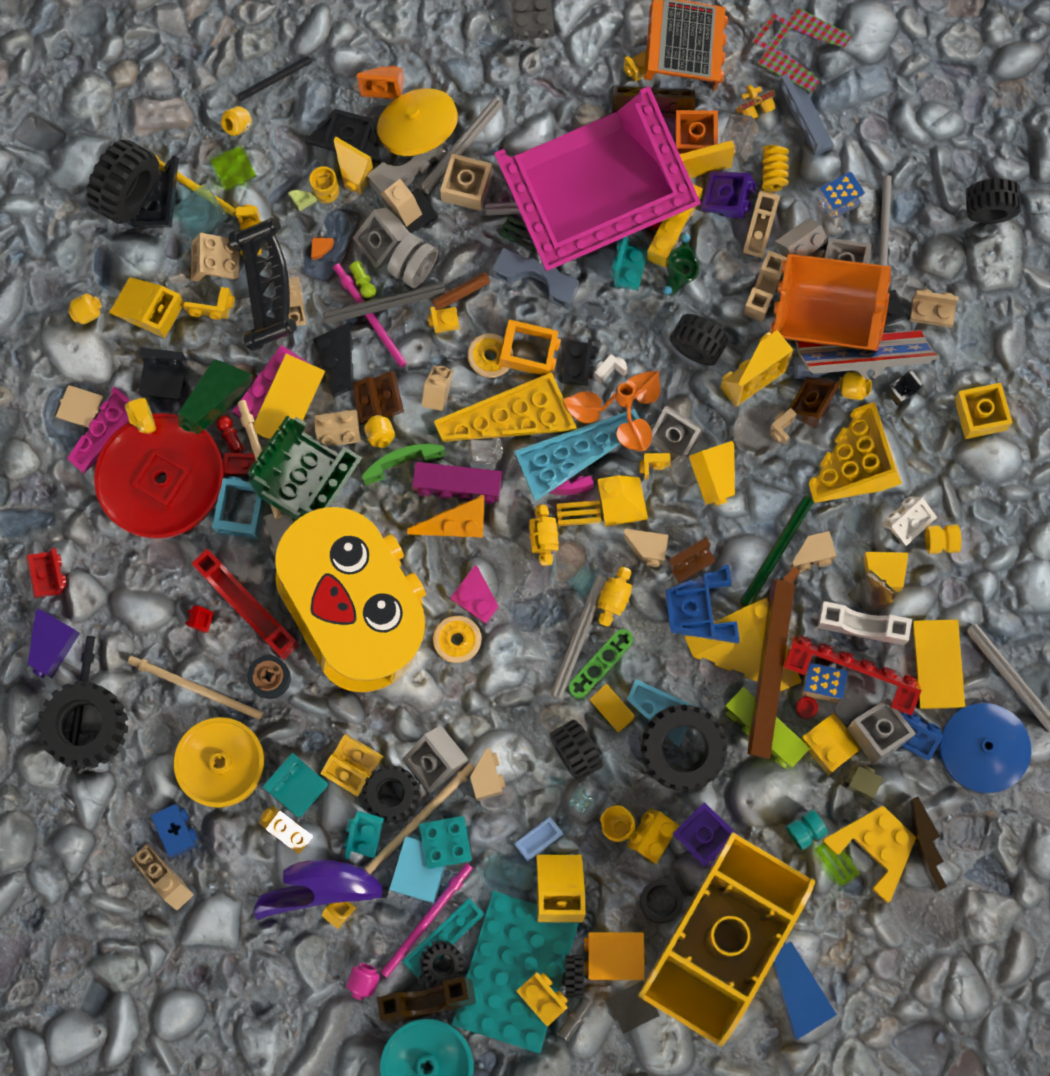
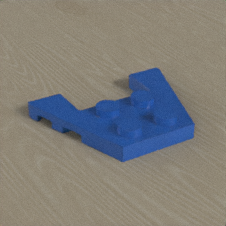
(691, 608)

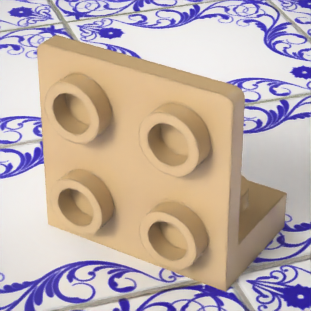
(213, 257)

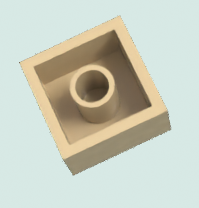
(466, 182)

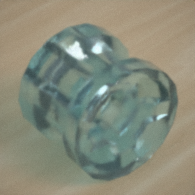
(581, 801)

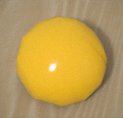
(617, 823)

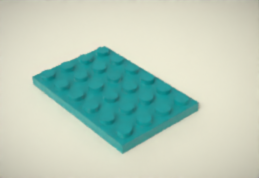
(505, 957)

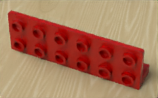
(906, 692)

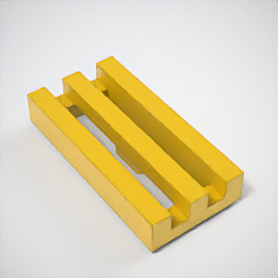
(574, 505)

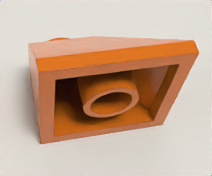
(381, 82)

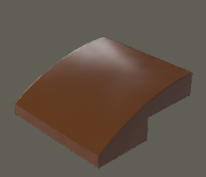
(377, 397)

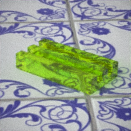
(830, 867)

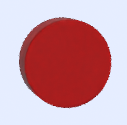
(806, 707)

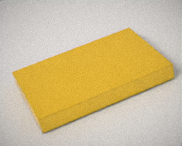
(708, 159)

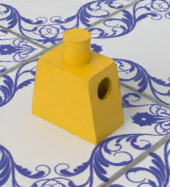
(888, 566)

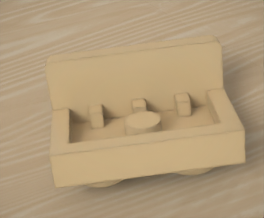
(337, 428)

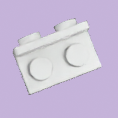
(910, 519)

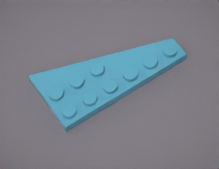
(563, 456)

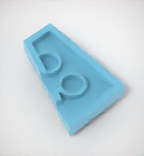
(651, 701)

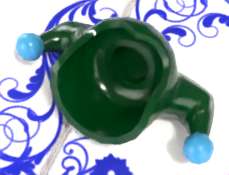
(681, 267)

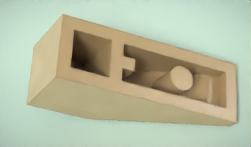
(761, 223)

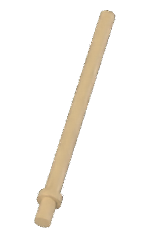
(143, 665)
(461, 776)

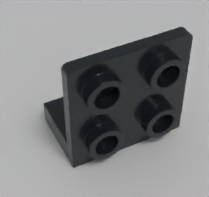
(162, 373)

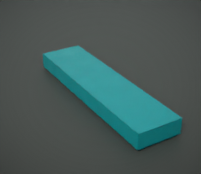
(450, 930)

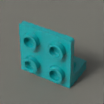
(628, 265)
(295, 785)
(445, 842)

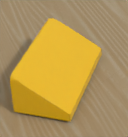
(612, 708)

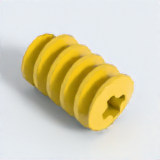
(774, 168)

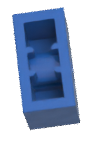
(165, 822)

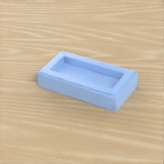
(538, 839)

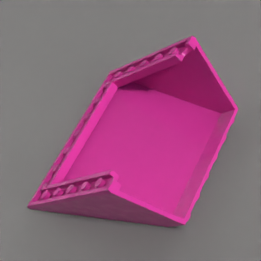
(599, 182)

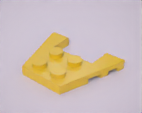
(883, 840)

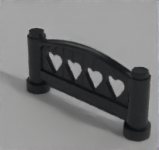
(250, 242)

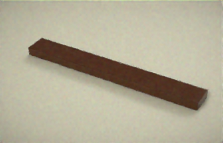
(771, 669)

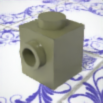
(864, 782)

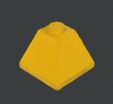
(353, 166)
(621, 500)

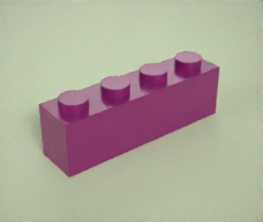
(457, 482)

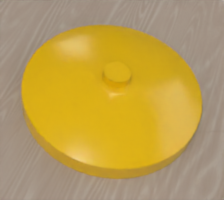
(417, 122)
(219, 762)

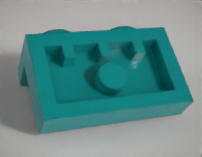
(363, 835)

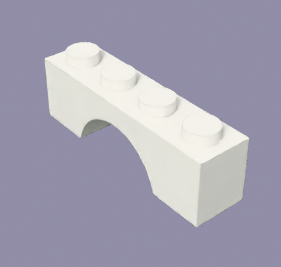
(881, 628)

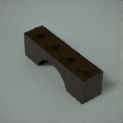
(411, 1005)

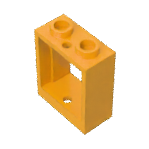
(526, 365)

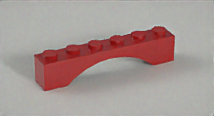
(245, 604)

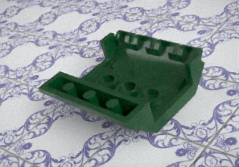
(299, 471)

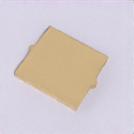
(79, 406)

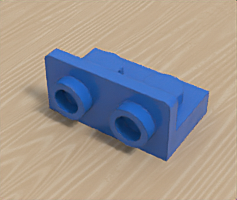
(926, 738)

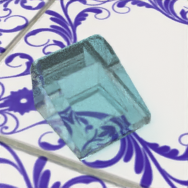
(583, 581)

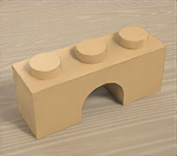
(765, 287)

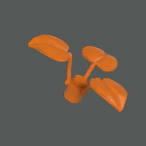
(632, 435)

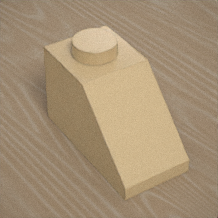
(402, 202)
(648, 546)

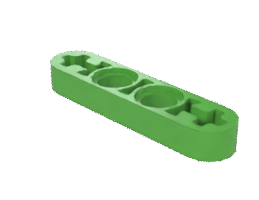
(599, 662)

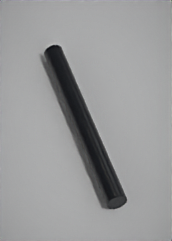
(274, 78)

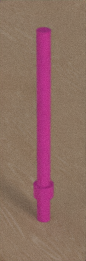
(348, 284)
(454, 884)

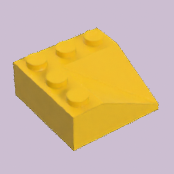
(765, 366)

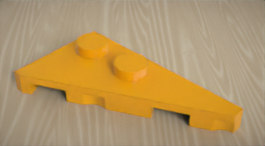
(461, 521)

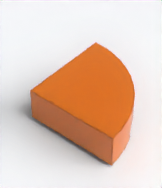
(320, 247)

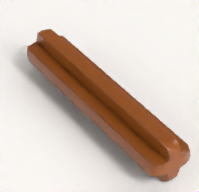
(461, 291)

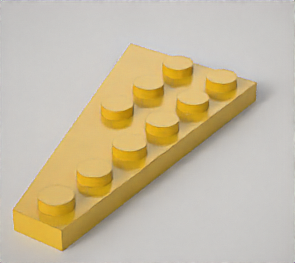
(523, 410)

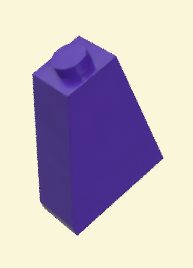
(49, 644)

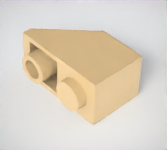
(297, 309)
(437, 388)
(816, 550)
(485, 777)

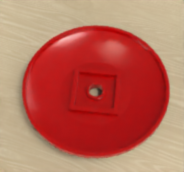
(129, 470)

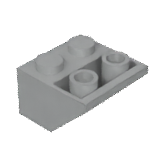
(804, 240)

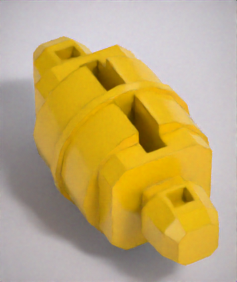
(543, 535)
(614, 596)

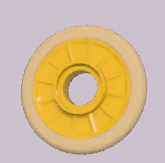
(477, 359)
(463, 651)

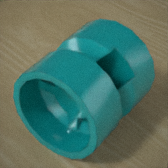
(807, 829)

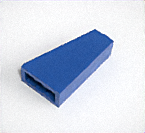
(801, 994)

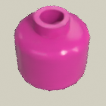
(363, 981)

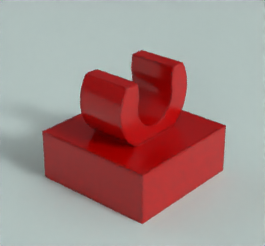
(199, 619)

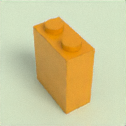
(614, 956)

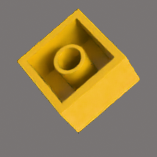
(983, 410)

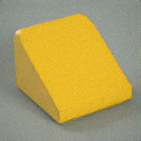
(338, 913)

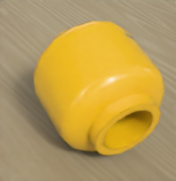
(236, 121)
(84, 308)
(854, 386)
(379, 431)

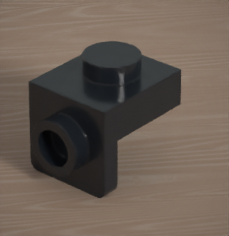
(904, 388)

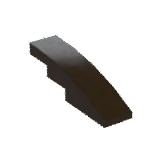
(925, 835)

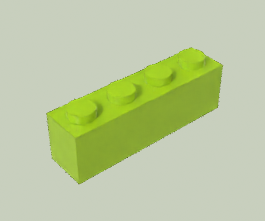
(786, 744)

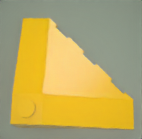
(859, 461)
(746, 655)

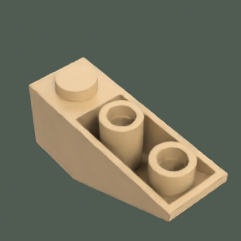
(162, 877)

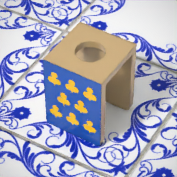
(824, 683)

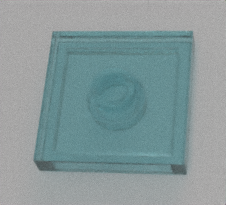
(200, 212)

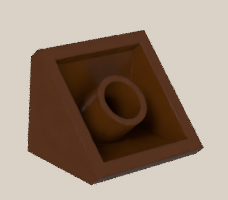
(813, 400)

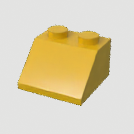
(831, 743)

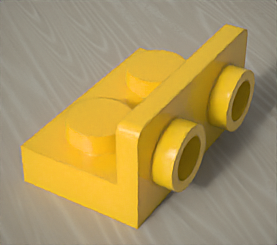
(542, 998)

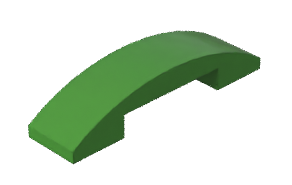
(428, 451)

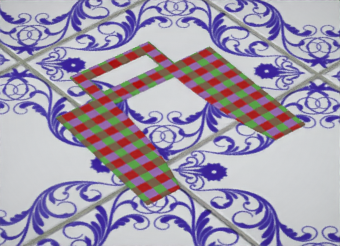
(806, 24)

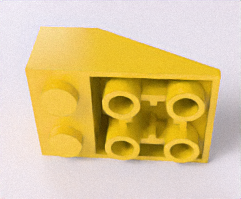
(148, 306)
(560, 888)

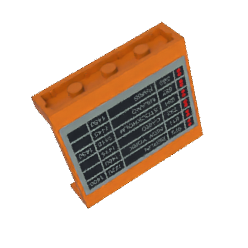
(686, 40)

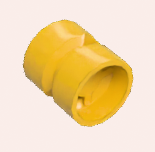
(324, 184)
(947, 538)

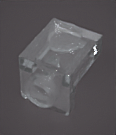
(485, 451)

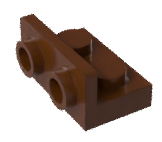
(691, 560)

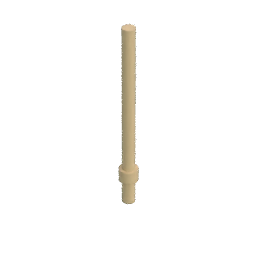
(248, 422)

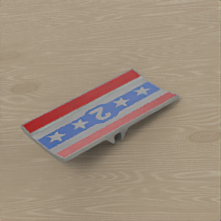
(894, 350)

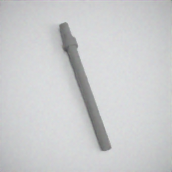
(885, 216)

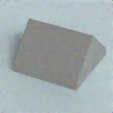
(675, 433)

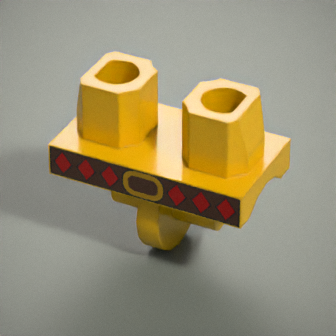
(765, 101)

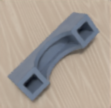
(513, 267)

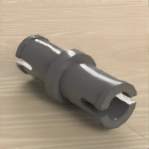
(575, 1018)

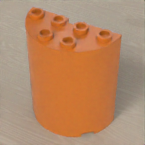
(832, 302)

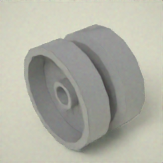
(412, 260)

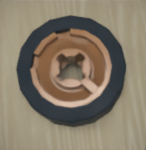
(279, 682)

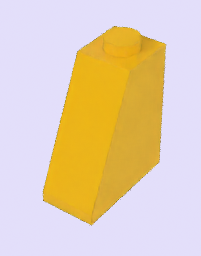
(715, 473)

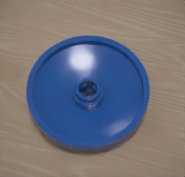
(970, 762)

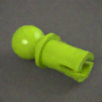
(367, 289)

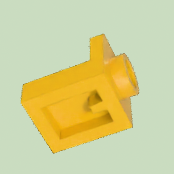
(635, 66)
(443, 319)
(658, 461)

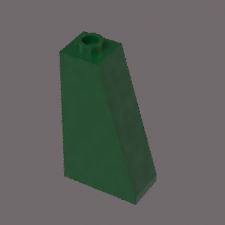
(213, 395)

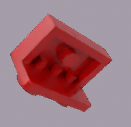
(46, 573)

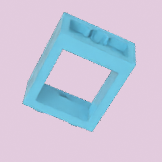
(233, 528)

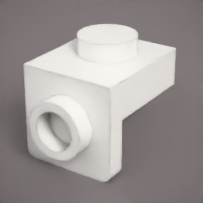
(605, 368)

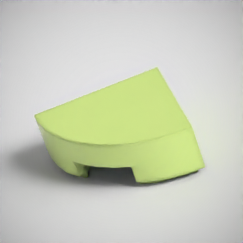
(302, 199)

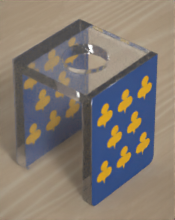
(840, 196)

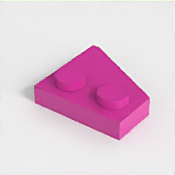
(476, 596)

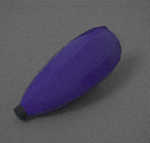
(319, 884)

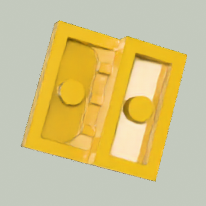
(351, 764)

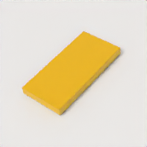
(288, 395)
(939, 664)

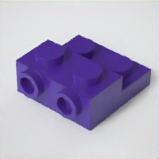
(728, 194)
(703, 835)

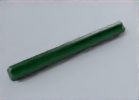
(777, 551)

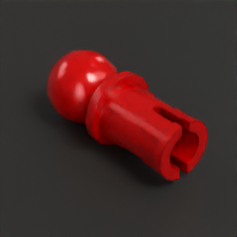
(230, 435)

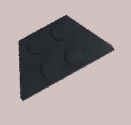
(350, 128)

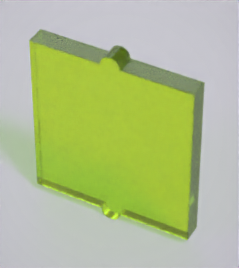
(233, 168)

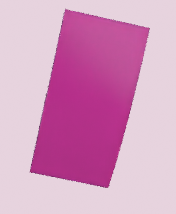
(578, 486)

